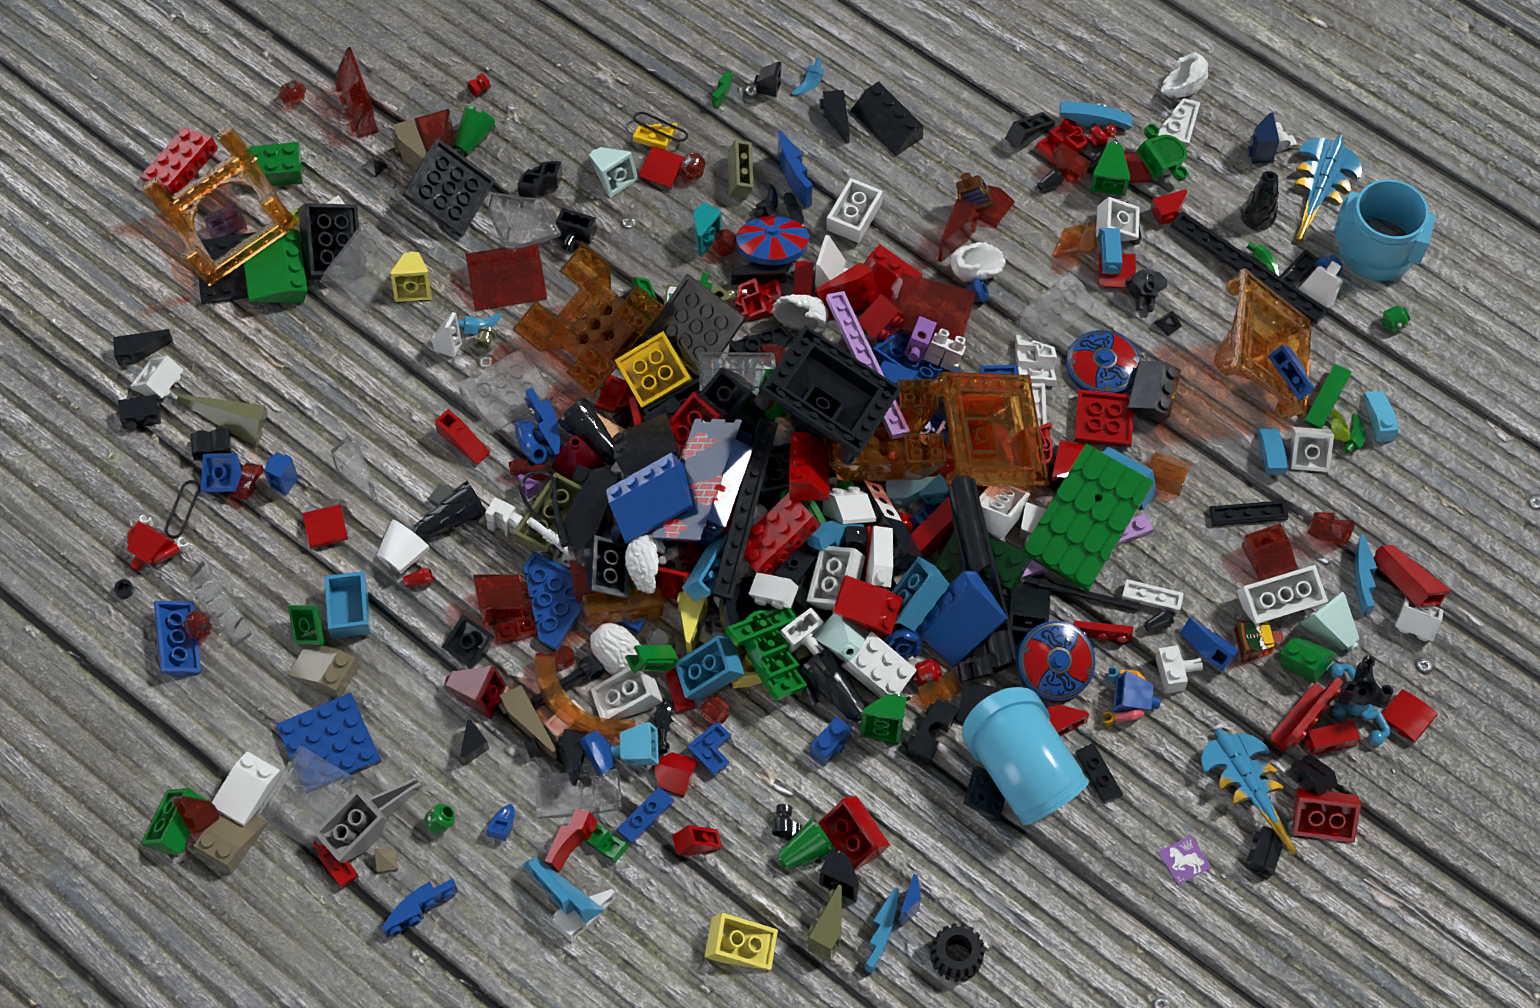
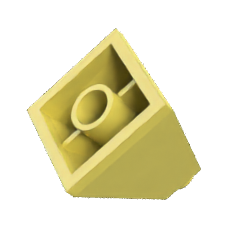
(410, 279)

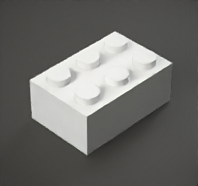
(854, 210)
(829, 573)
(879, 667)

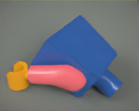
(1132, 696)

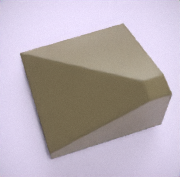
(386, 860)

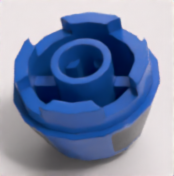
(904, 641)

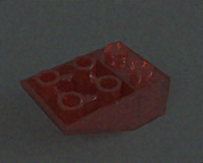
(1269, 552)

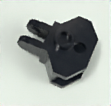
(1146, 286)

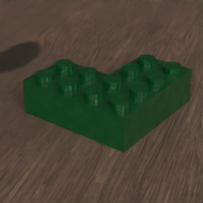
(1009, 563)

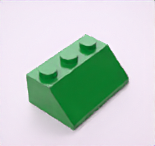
(884, 718)
(167, 829)

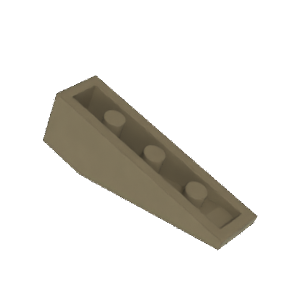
(524, 716)

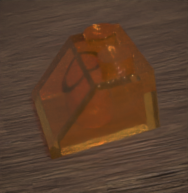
(1169, 472)

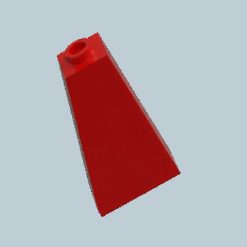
(934, 529)
(1410, 577)

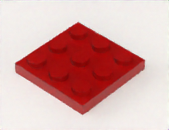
(1103, 419)

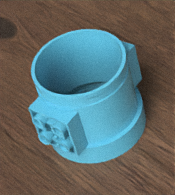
(1376, 254)

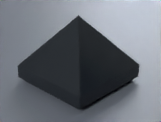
(375, 166)

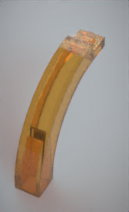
(566, 709)

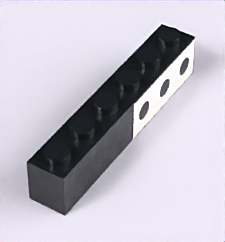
(904, 547)

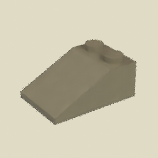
(408, 143)
(324, 669)
(228, 842)

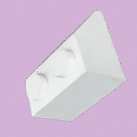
(1119, 214)
(157, 377)
(1311, 449)
(848, 506)
(1419, 621)

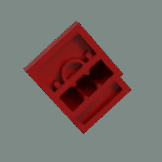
(881, 319)

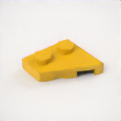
(651, 138)

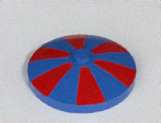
(772, 240)

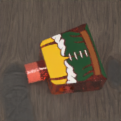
(1255, 639)

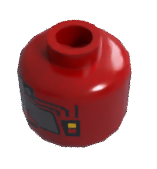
(927, 671)

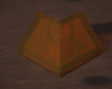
(1076, 240)

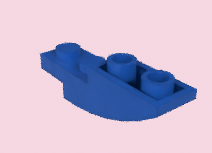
(547, 422)
(410, 909)

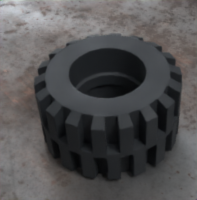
(963, 937)

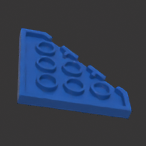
(551, 599)

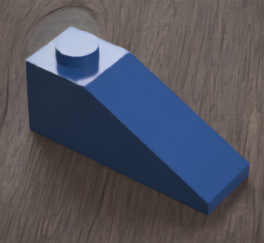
(1292, 371)

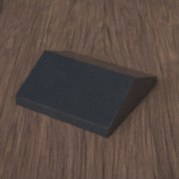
(468, 641)

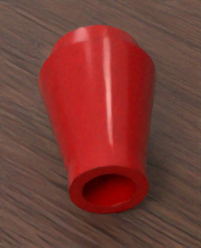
(419, 578)

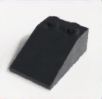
(606, 566)

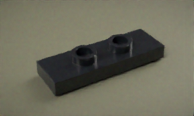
(1098, 773)

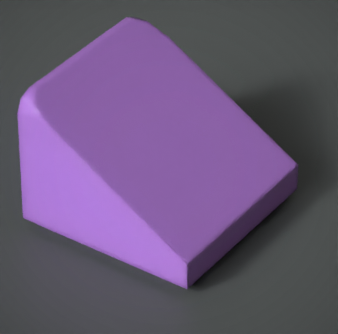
(530, 487)

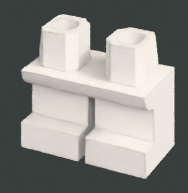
(953, 349)
(502, 516)

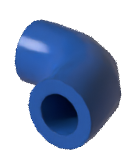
(528, 442)

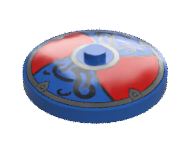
(1102, 362)
(1056, 660)

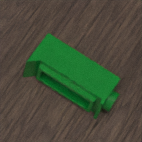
(652, 658)

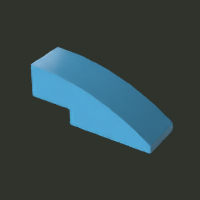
(1272, 451)
(829, 534)

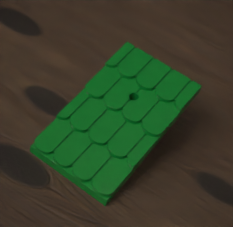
(1087, 517)

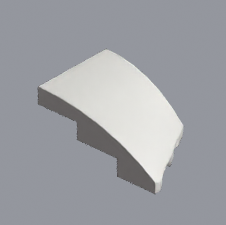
(1036, 360)
(401, 547)

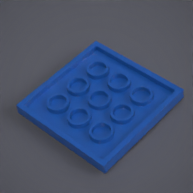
(333, 733)

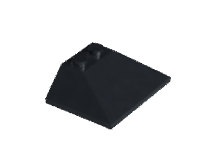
(643, 444)

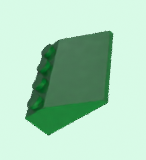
(277, 272)

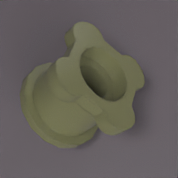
(484, 338)

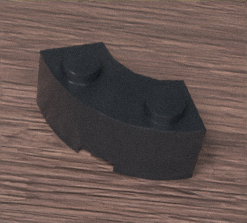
(540, 178)

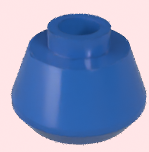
(980, 287)

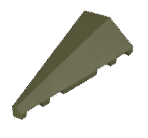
(239, 417)

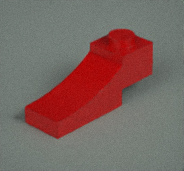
(568, 838)

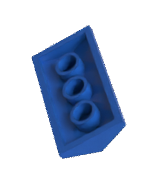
(177, 651)

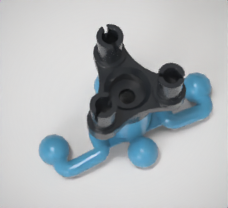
(1360, 696)

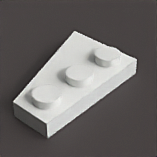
(1181, 121)

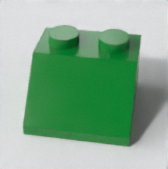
(1306, 658)

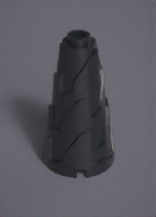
(1262, 203)
(586, 424)
(452, 512)
(829, 680)

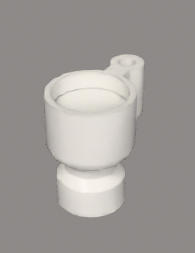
(1285, 141)

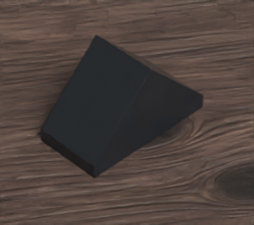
(473, 744)

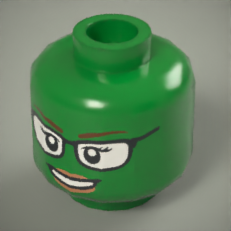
(1395, 318)
(439, 818)

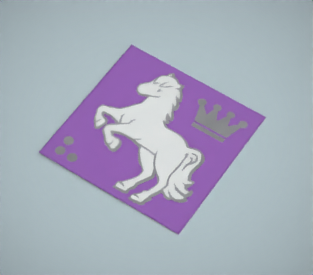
(1184, 859)

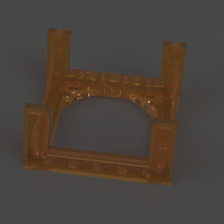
(173, 207)

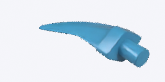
(812, 79)
(471, 325)

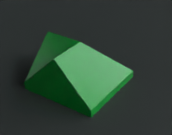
(306, 624)

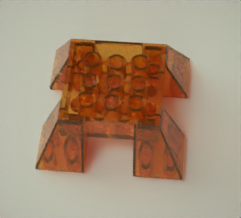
(595, 298)
(900, 458)

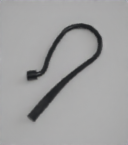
(559, 524)

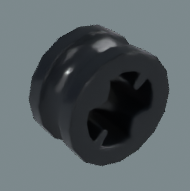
(124, 595)
(531, 748)

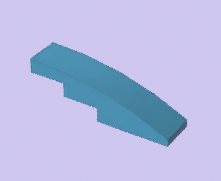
(1088, 114)
(1364, 571)
(883, 924)

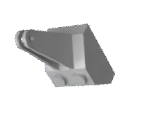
(362, 820)

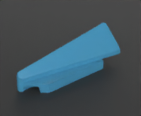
(561, 891)

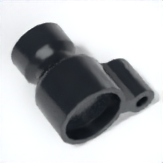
(782, 825)

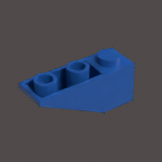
(1209, 644)

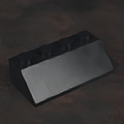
(887, 119)

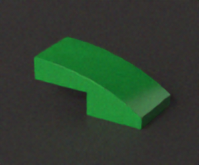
(723, 90)
(606, 844)

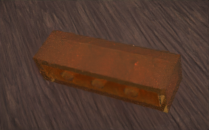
(604, 608)

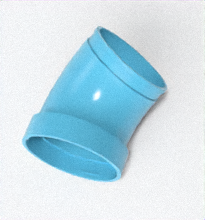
(1023, 753)

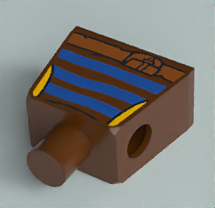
(974, 191)

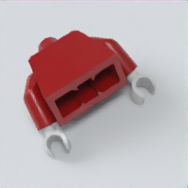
(150, 544)

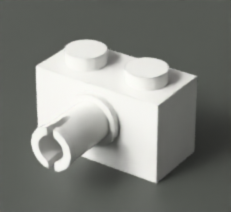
(773, 590)
(802, 632)
(1174, 669)

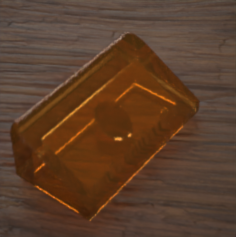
(942, 689)

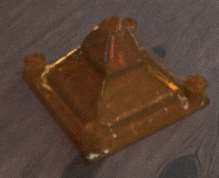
(1258, 328)
(992, 429)

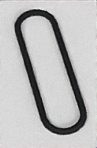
(671, 125)
(189, 512)

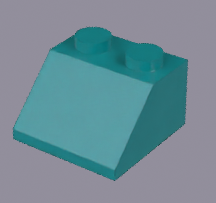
(706, 224)

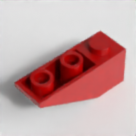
(461, 437)

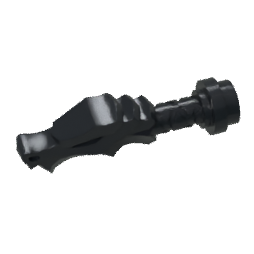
(662, 723)

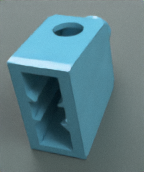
(638, 745)

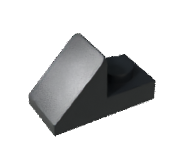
(856, 538)

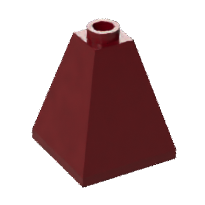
(575, 453)
(477, 688)

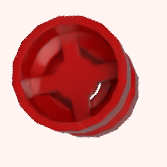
(478, 85)

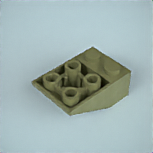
(826, 935)

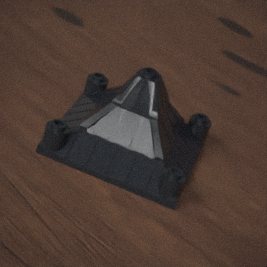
(828, 393)

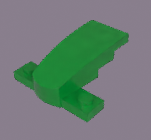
(769, 650)

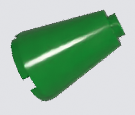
(472, 129)
(805, 846)

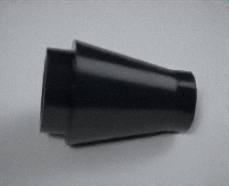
(1051, 180)
(1159, 621)

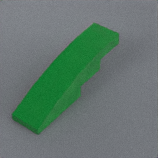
(1328, 396)

